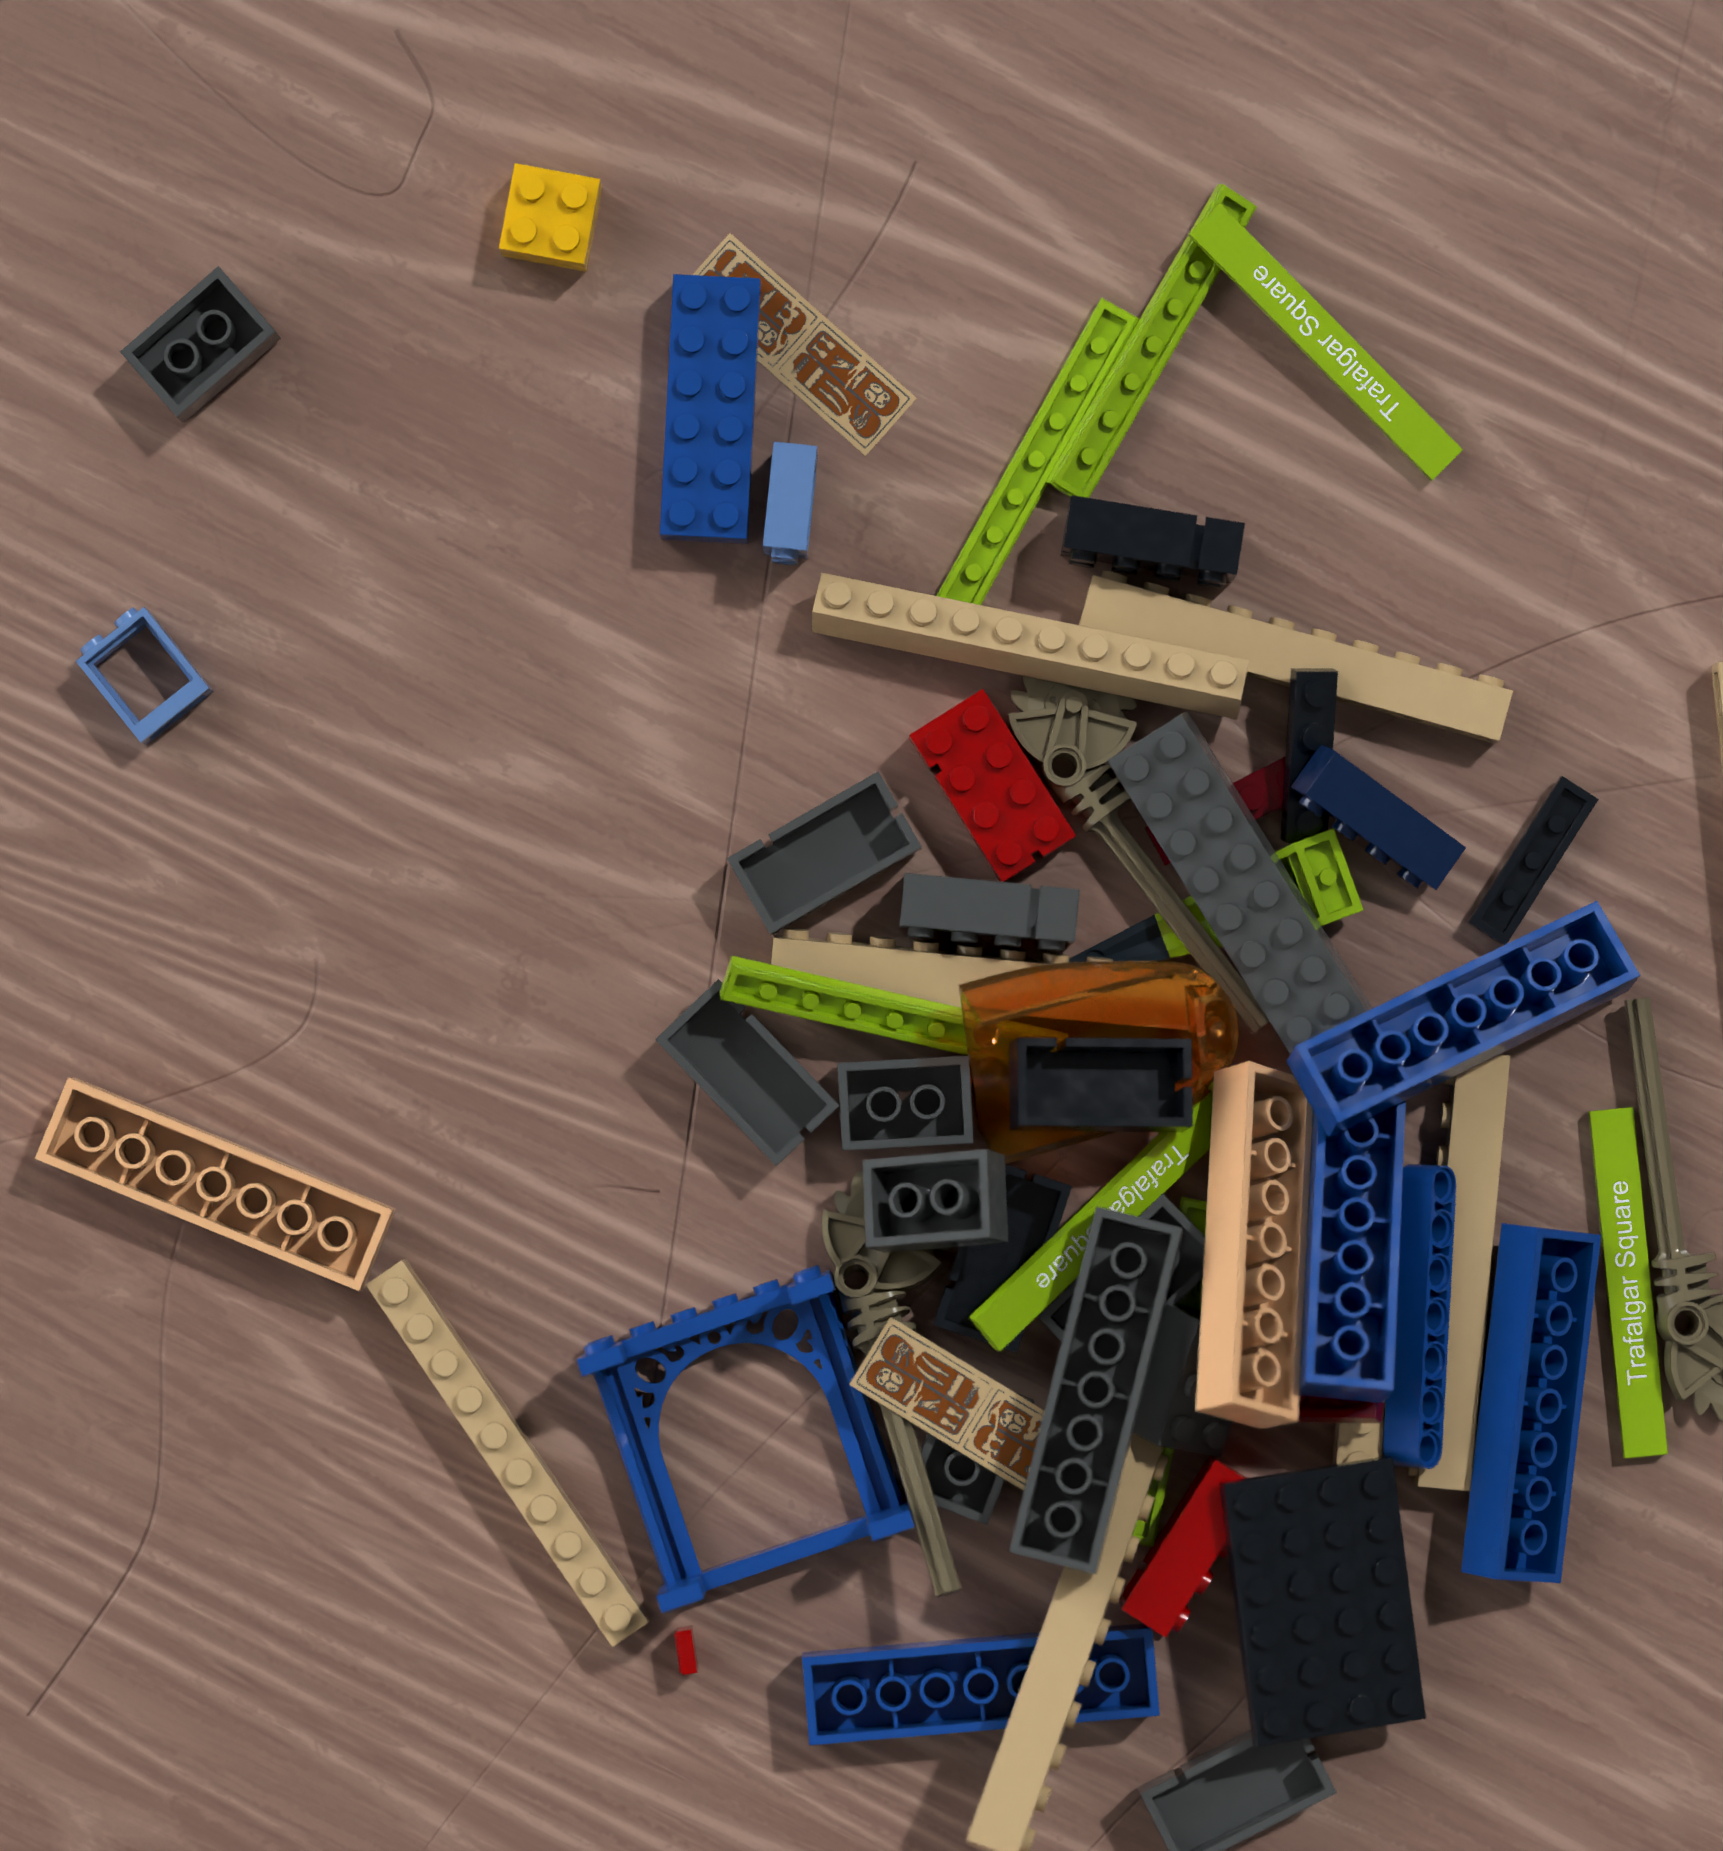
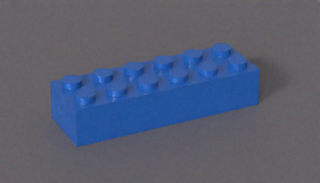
(710, 409)

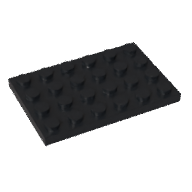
(1322, 1601)

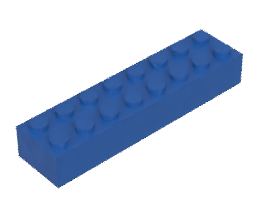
(1462, 1018)
(1353, 1259)
(1531, 1404)
(962, 1685)

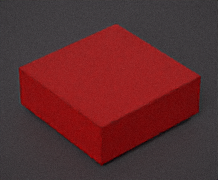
(686, 1650)

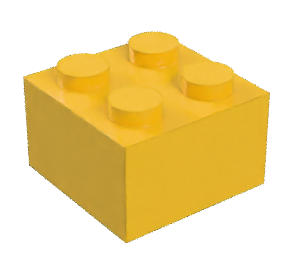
(550, 217)

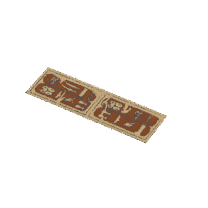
(814, 354)
(951, 1401)

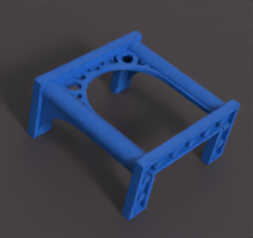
(640, 1448)

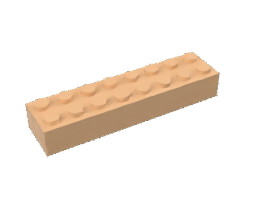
(215, 1183)
(1255, 1247)

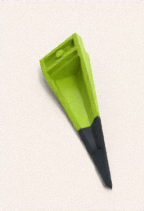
(1312, 863)

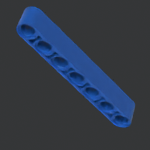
(1422, 1322)

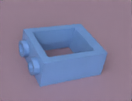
(790, 502)
(173, 708)

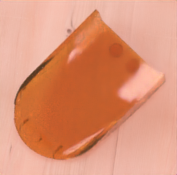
(1087, 1002)

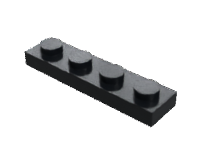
(1309, 725)
(1533, 860)

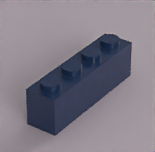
(1377, 817)

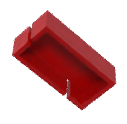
(992, 786)
(1182, 1554)

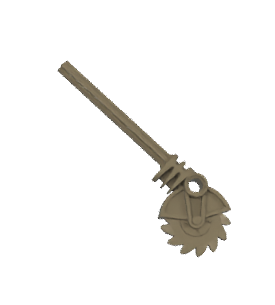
(1088, 731)
(872, 1306)
(1696, 1357)

